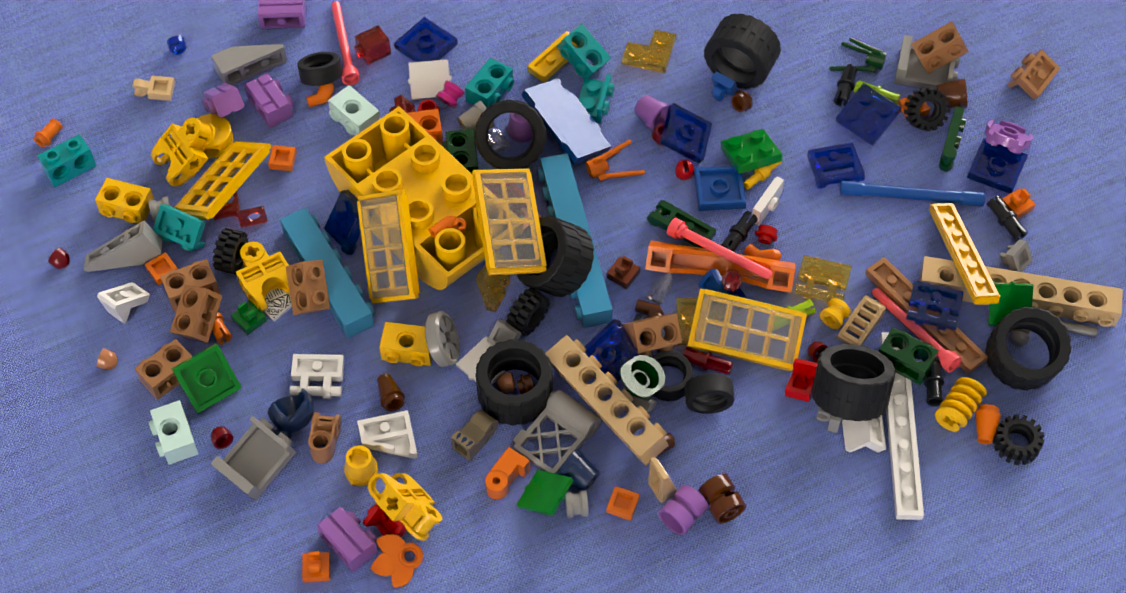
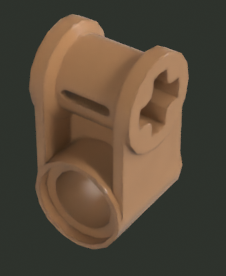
(324, 432)

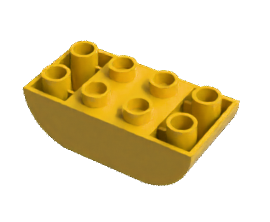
(402, 155)

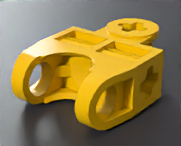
(183, 149)
(261, 273)
(406, 503)

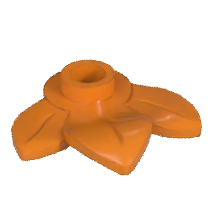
(393, 562)

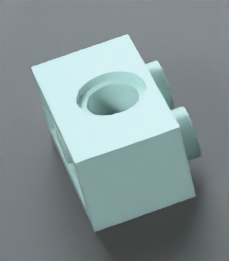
(352, 110)
(170, 419)

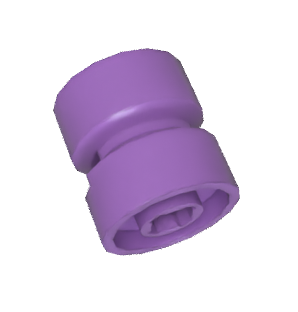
(685, 507)

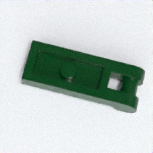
(952, 140)
(664, 208)

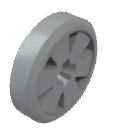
(442, 339)

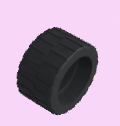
(742, 50)
(538, 135)
(571, 262)
(1048, 328)
(514, 356)
(853, 382)

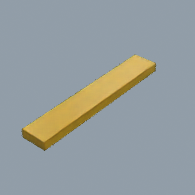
(964, 254)

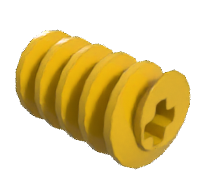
(960, 404)

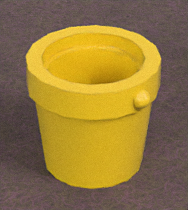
(359, 465)

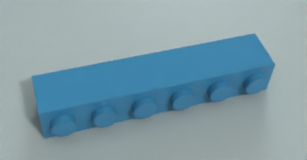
(344, 297)

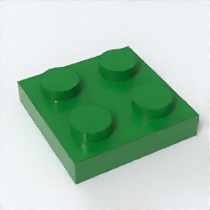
(751, 151)
(206, 378)

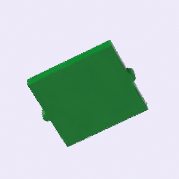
(1012, 297)
(544, 492)

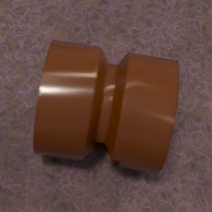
(722, 499)

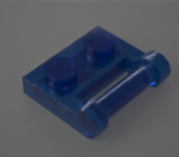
(832, 159)
(342, 220)

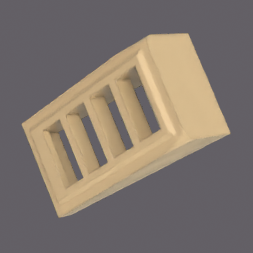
(870, 310)
(660, 481)

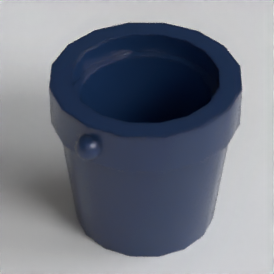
(580, 470)

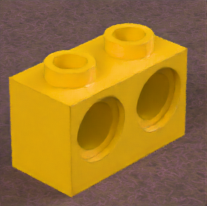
(124, 200)

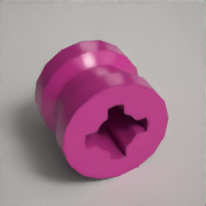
(450, 94)

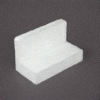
(864, 433)

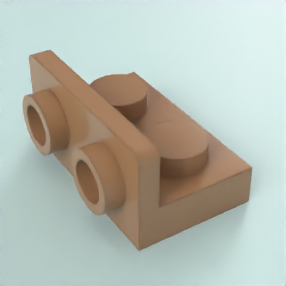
(1034, 74)

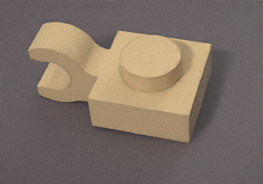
(157, 88)

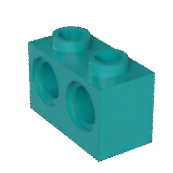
(587, 48)
(489, 83)
(67, 160)

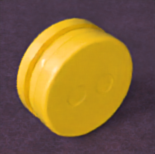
(223, 135)

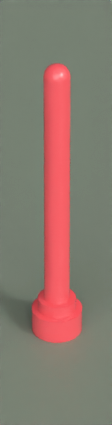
(350, 73)
(678, 229)
(948, 359)

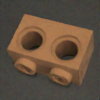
(939, 47)
(188, 276)
(307, 287)
(196, 313)
(651, 331)
(161, 364)

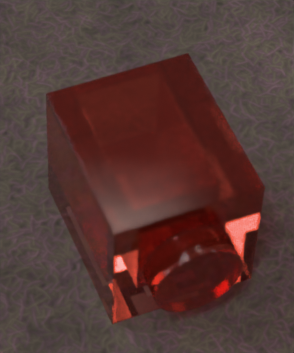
(372, 45)

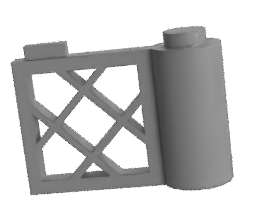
(568, 415)

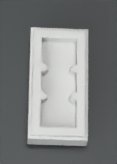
(769, 200)

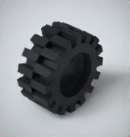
(938, 114)
(227, 250)
(528, 311)
(1025, 428)

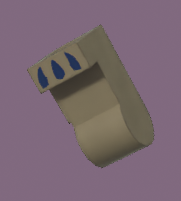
(474, 434)

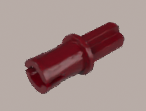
(731, 280)
(707, 361)

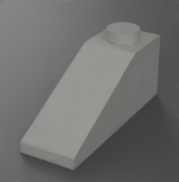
(244, 62)
(126, 250)

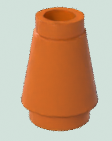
(986, 423)

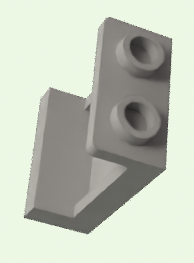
(912, 73)
(256, 458)

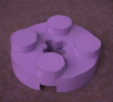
(1008, 135)

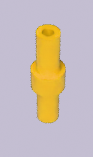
(760, 174)

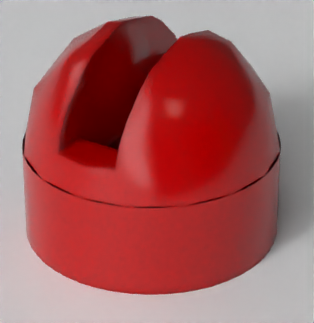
(680, 172)

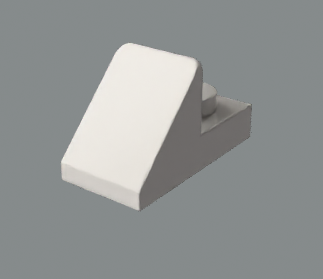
(122, 298)

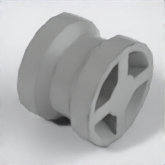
(154, 206)
(576, 504)

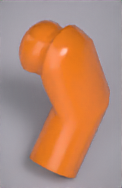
(323, 95)
(447, 222)
(773, 254)

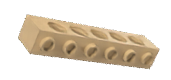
(644, 446)

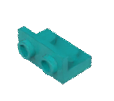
(595, 97)
(179, 227)

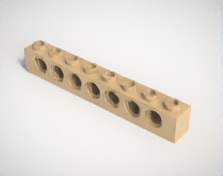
(1055, 290)

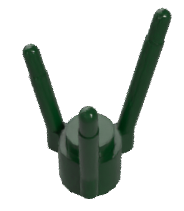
(875, 57)

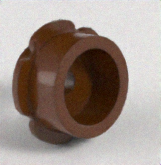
(741, 101)
(525, 383)

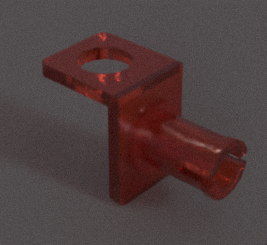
(234, 209)

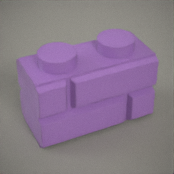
(281, 13)
(222, 100)
(269, 100)
(347, 538)

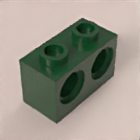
(462, 147)
(905, 359)

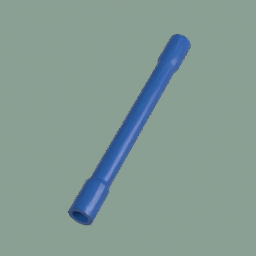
(963, 197)

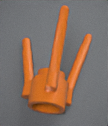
(598, 166)

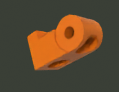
(505, 472)

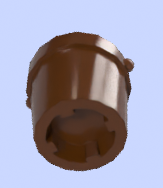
(955, 92)

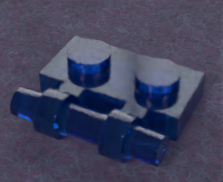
(937, 299)

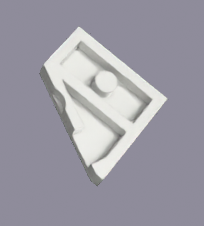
(389, 434)

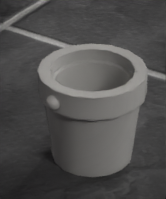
(470, 117)

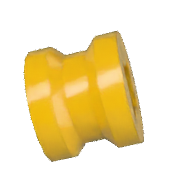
(835, 313)

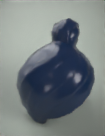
(291, 413)

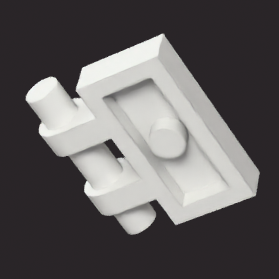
(317, 368)

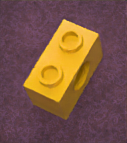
(398, 335)

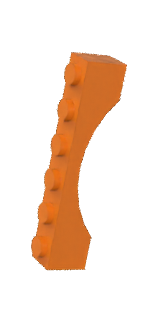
(693, 260)

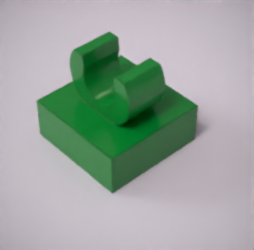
(248, 317)

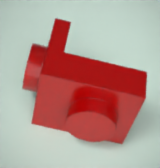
(801, 380)
(379, 519)

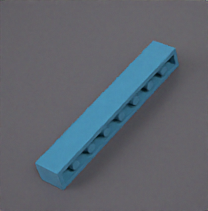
(565, 203)

